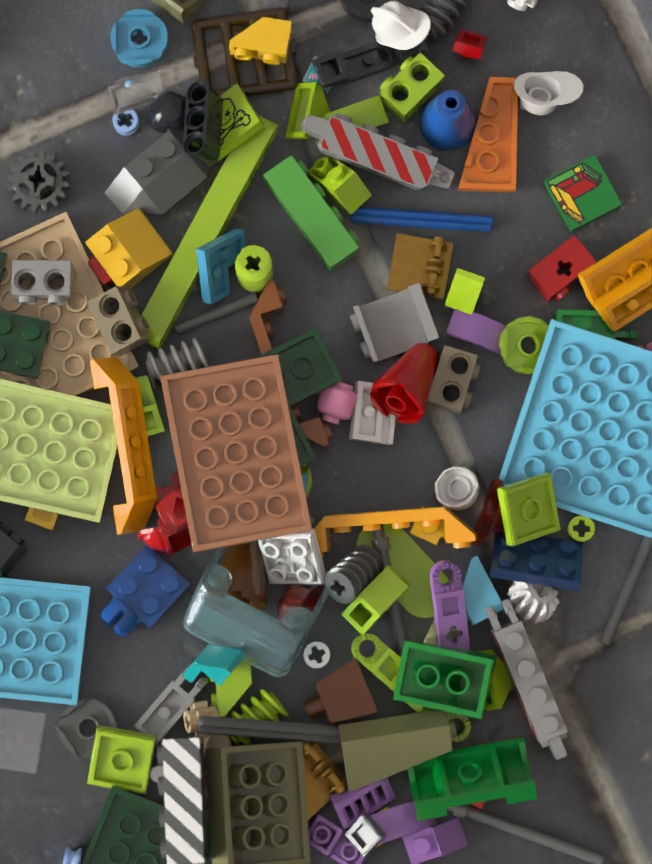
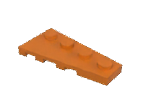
(493, 149)

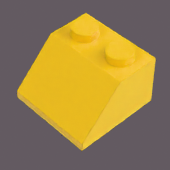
(129, 248)

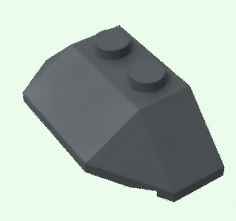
(157, 177)

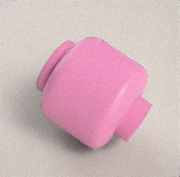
(337, 402)

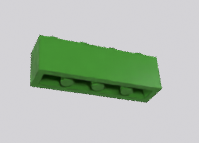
(311, 213)

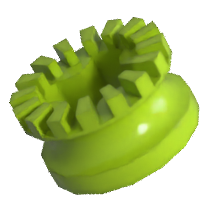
(574, 534)

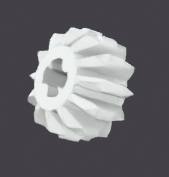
(533, 601)

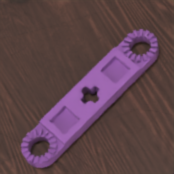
(449, 606)

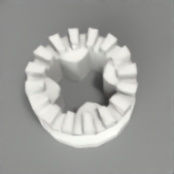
(313, 663)

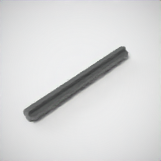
(269, 729)

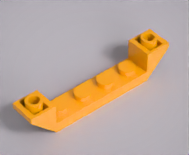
(131, 442)
(455, 529)

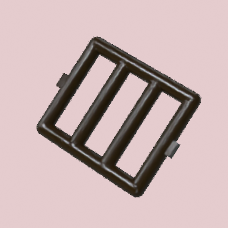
(226, 23)

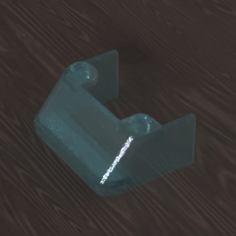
(234, 624)

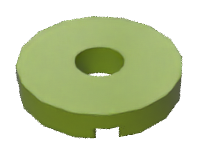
(511, 340)

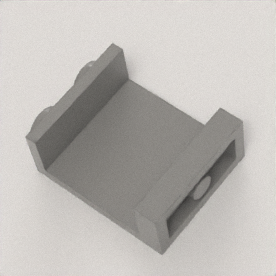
(394, 324)

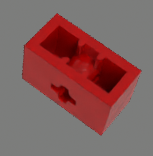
(545, 276)

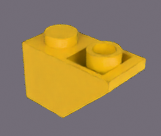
(264, 40)

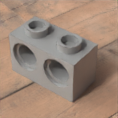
(44, 272)

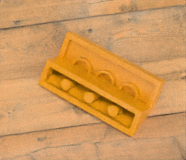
(621, 282)

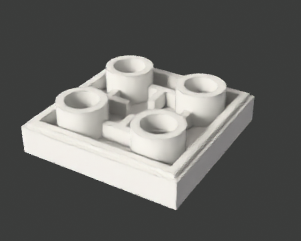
(293, 559)

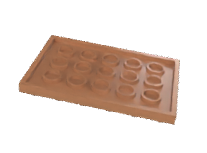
(235, 453)

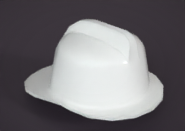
(400, 25)
(545, 90)

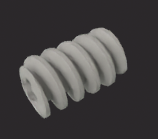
(175, 361)

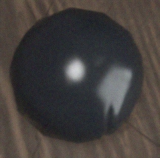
(167, 111)

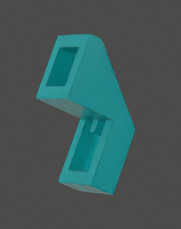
(215, 662)

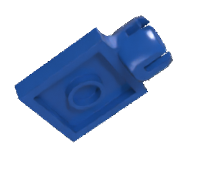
(143, 593)

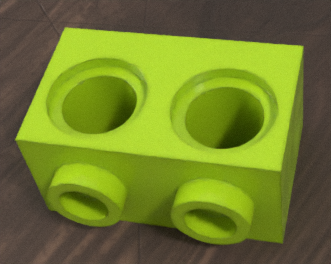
(417, 91)

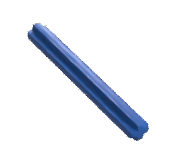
(422, 219)

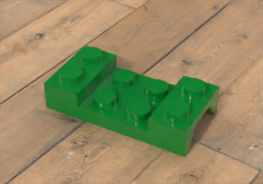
(472, 777)

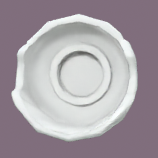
(457, 488)

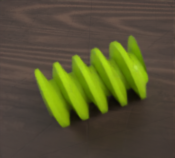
(259, 259)
(265, 709)

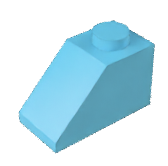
(479, 593)

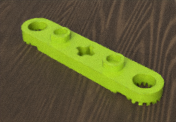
(385, 666)

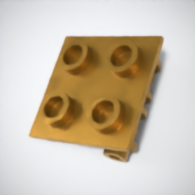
(420, 262)
(321, 778)

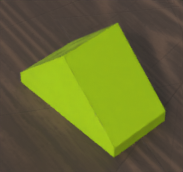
(464, 291)

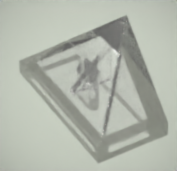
(135, 91)

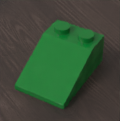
(445, 678)

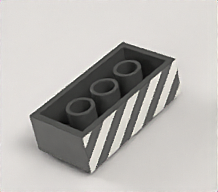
(184, 801)

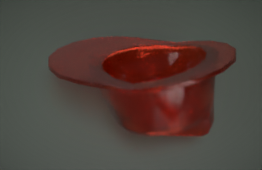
(490, 517)
(298, 596)

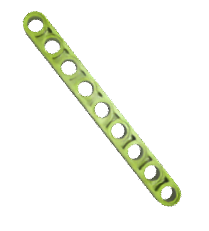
(206, 226)

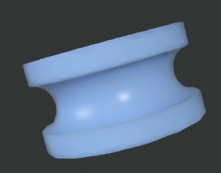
(124, 130)
(71, 856)

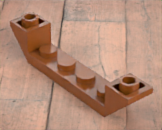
(269, 305)

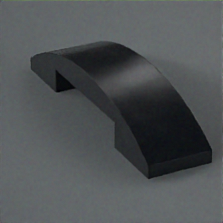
(361, 62)

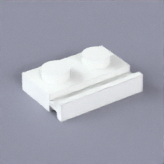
(367, 421)

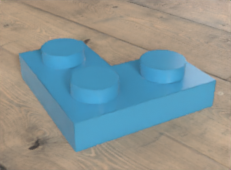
(214, 262)

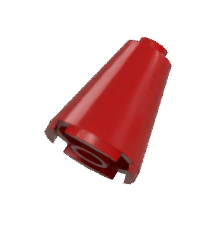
(407, 384)

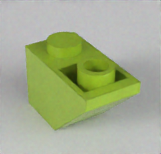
(339, 183)
(375, 600)
(232, 689)

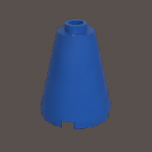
(448, 121)

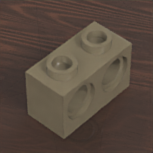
(113, 325)
(446, 378)

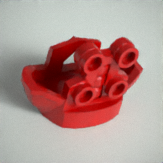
(173, 530)

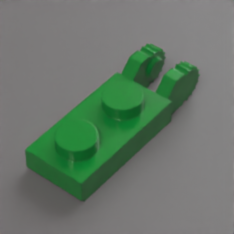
(593, 322)

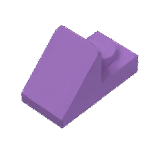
(435, 841)

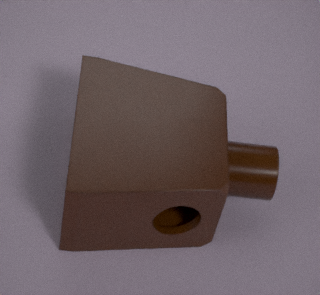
(342, 695)

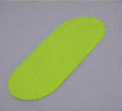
(412, 565)

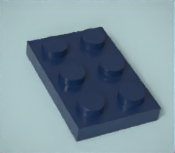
(538, 561)

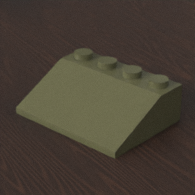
(258, 804)

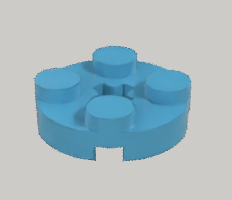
(127, 27)

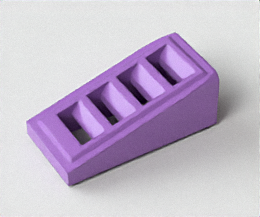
(351, 815)

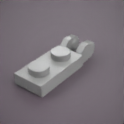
(169, 707)

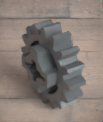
(26, 180)

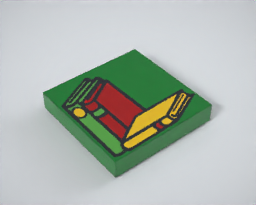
(582, 193)

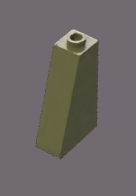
(393, 744)

